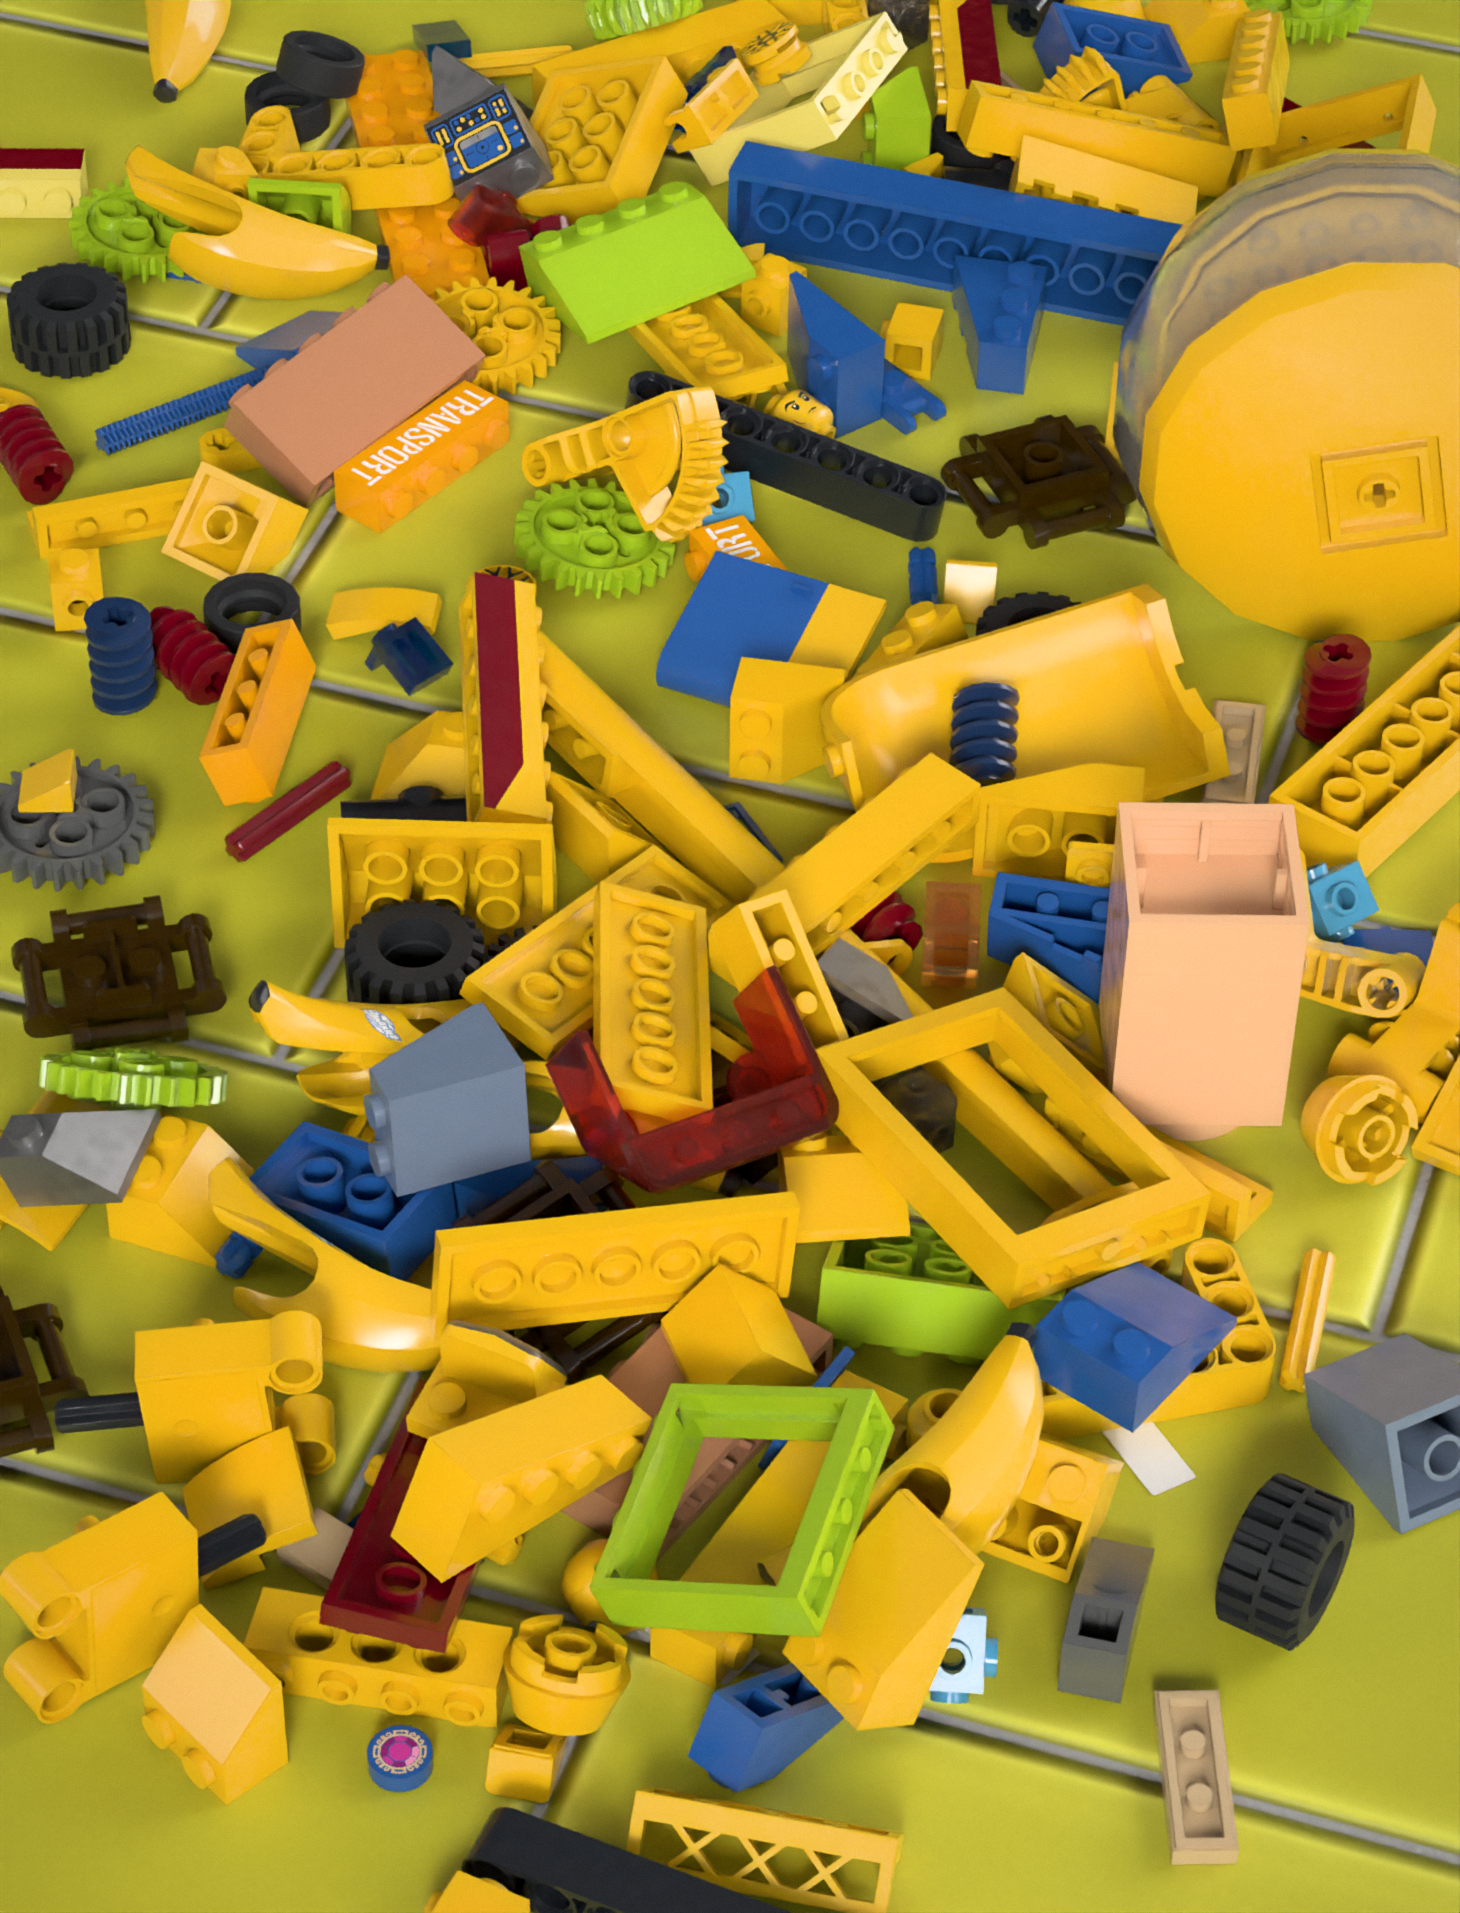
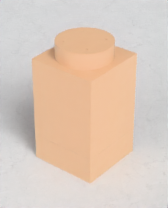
(1202, 964)

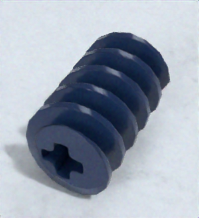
(120, 655)
(985, 732)

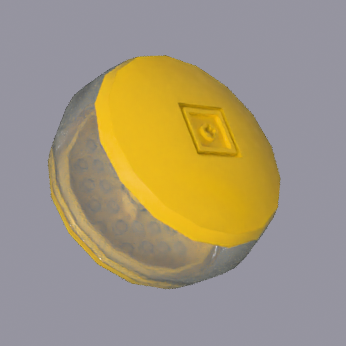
(1304, 396)

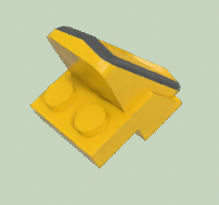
(478, 1376)

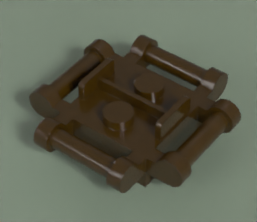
(1042, 479)
(118, 978)
(550, 1196)
(19, 1388)

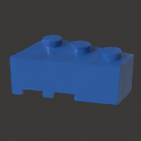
(1000, 318)
(1053, 924)

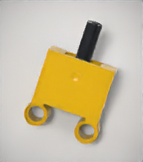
(212, 1392)
(110, 1599)

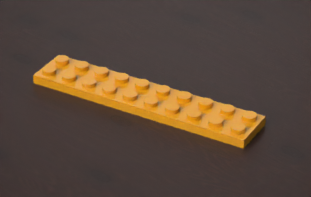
(391, 110)

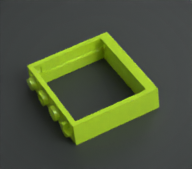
(802, 1599)

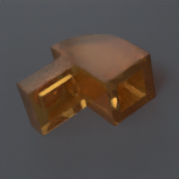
(951, 935)

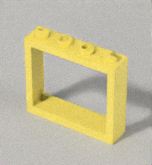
(845, 69)

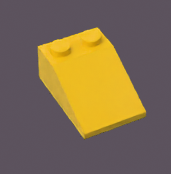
(1033, 818)
(890, 1616)

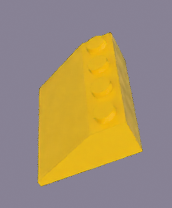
(602, 134)
(486, 869)

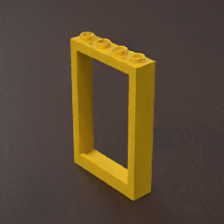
(1349, 121)
(1052, 1256)

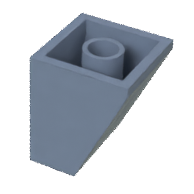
(448, 1106)
(1393, 1427)

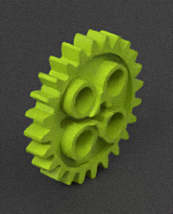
(1317, 17)
(124, 233)
(589, 540)
(132, 1078)

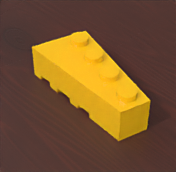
(1096, 182)
(514, 1471)

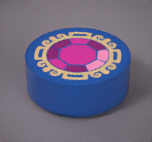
(400, 1758)

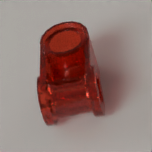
(484, 213)

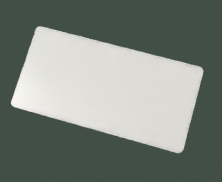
(1150, 1457)

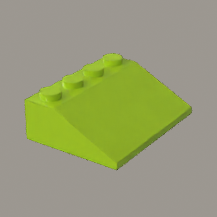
(634, 262)
(915, 1298)

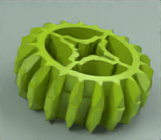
(622, 17)

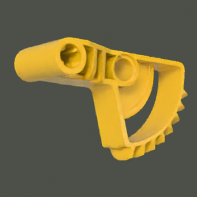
(1156, 98)
(644, 453)
(1356, 976)
(1419, 1042)

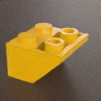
(1057, 1509)

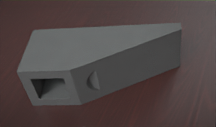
(1104, 1619)

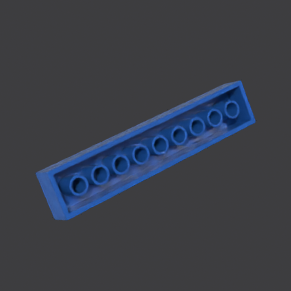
(914, 224)

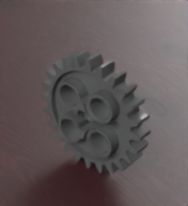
(103, 831)

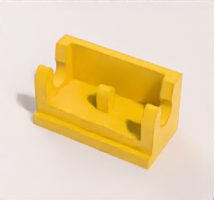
(713, 107)

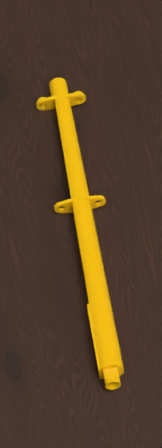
(684, 817)

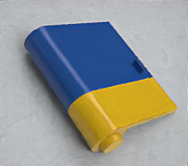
(765, 615)

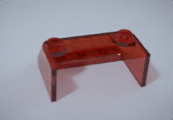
(775, 1091)

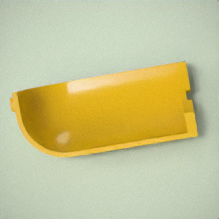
(1090, 689)

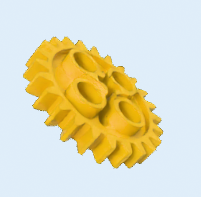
(508, 327)

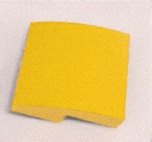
(253, 1479)

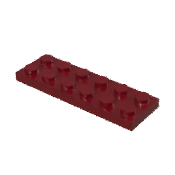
(377, 1582)

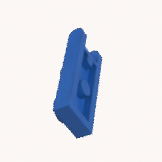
(905, 399)

